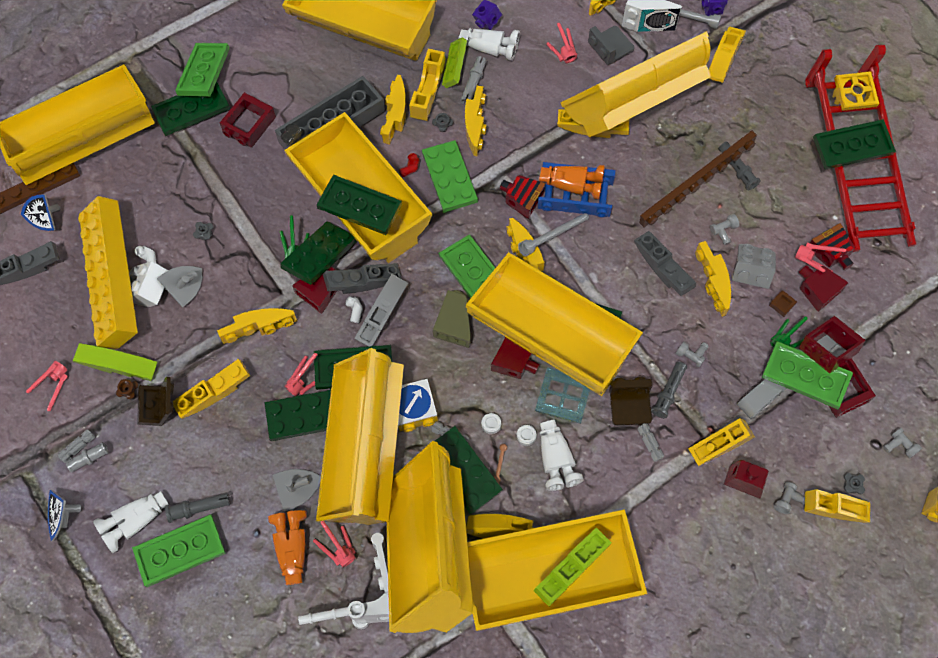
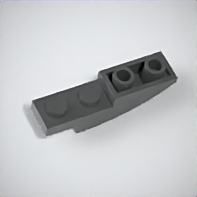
(29, 264)
(663, 265)
(360, 280)

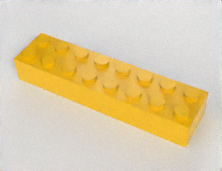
(107, 273)

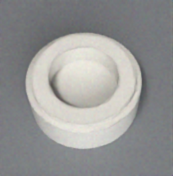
(491, 423)
(526, 435)

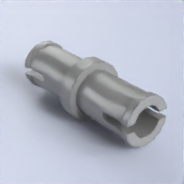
(87, 457)

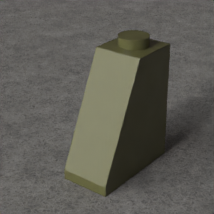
(453, 320)

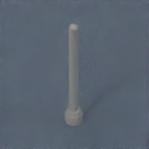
(713, 21)
(528, 246)

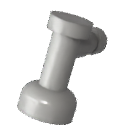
(732, 222)
(696, 357)
(899, 438)
(790, 492)

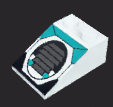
(651, 15)

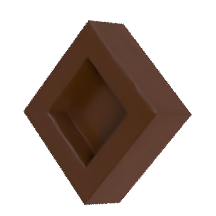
(783, 303)

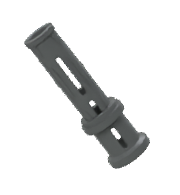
(743, 172)
(666, 397)
(188, 508)

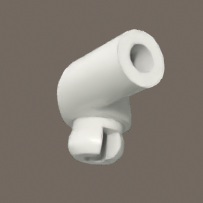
(145, 253)
(356, 307)

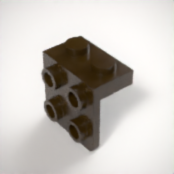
(630, 401)
(155, 403)

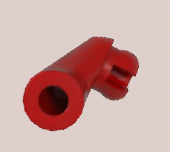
(411, 167)

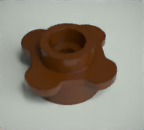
(123, 384)

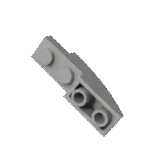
(381, 310)

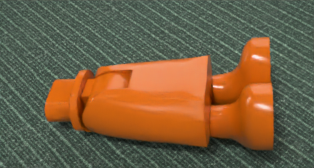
(574, 179)
(290, 545)

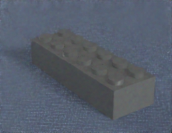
(356, 99)

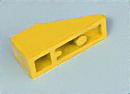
(722, 442)

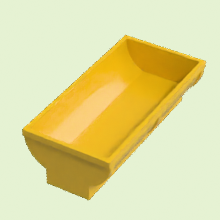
(386, 24)
(641, 86)
(74, 124)
(347, 153)
(554, 323)
(360, 440)
(428, 546)
(514, 564)

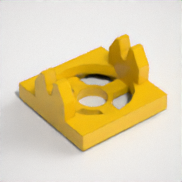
(870, 99)

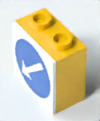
(416, 406)

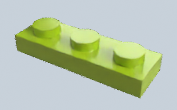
(454, 62)

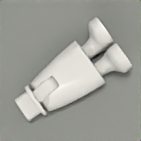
(492, 41)
(557, 455)
(129, 519)

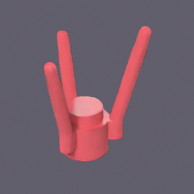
(568, 51)
(806, 254)
(54, 372)
(295, 384)
(344, 555)

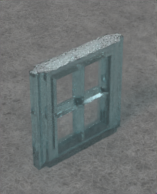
(559, 412)

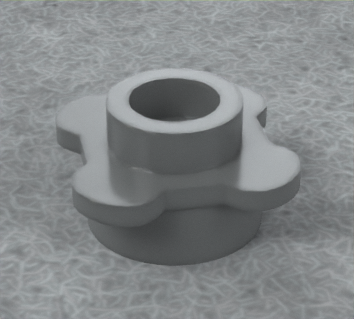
(442, 117)
(205, 235)
(850, 488)

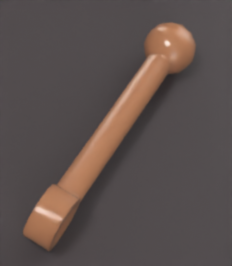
(503, 447)

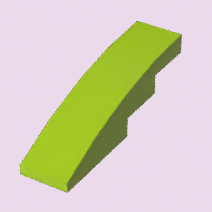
(114, 361)
(572, 567)

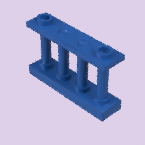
(599, 209)

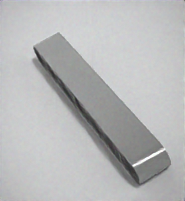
(768, 391)

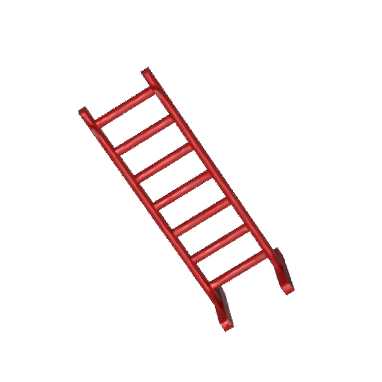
(816, 78)

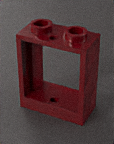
(256, 106)
(834, 329)
(861, 386)

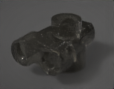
(291, 135)

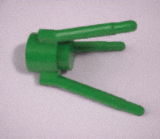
(292, 247)
(785, 338)

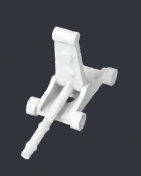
(359, 612)

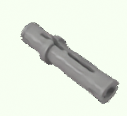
(475, 74)

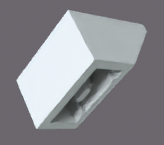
(145, 285)

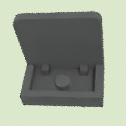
(610, 44)

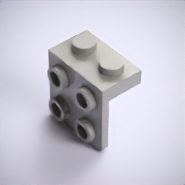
(754, 266)

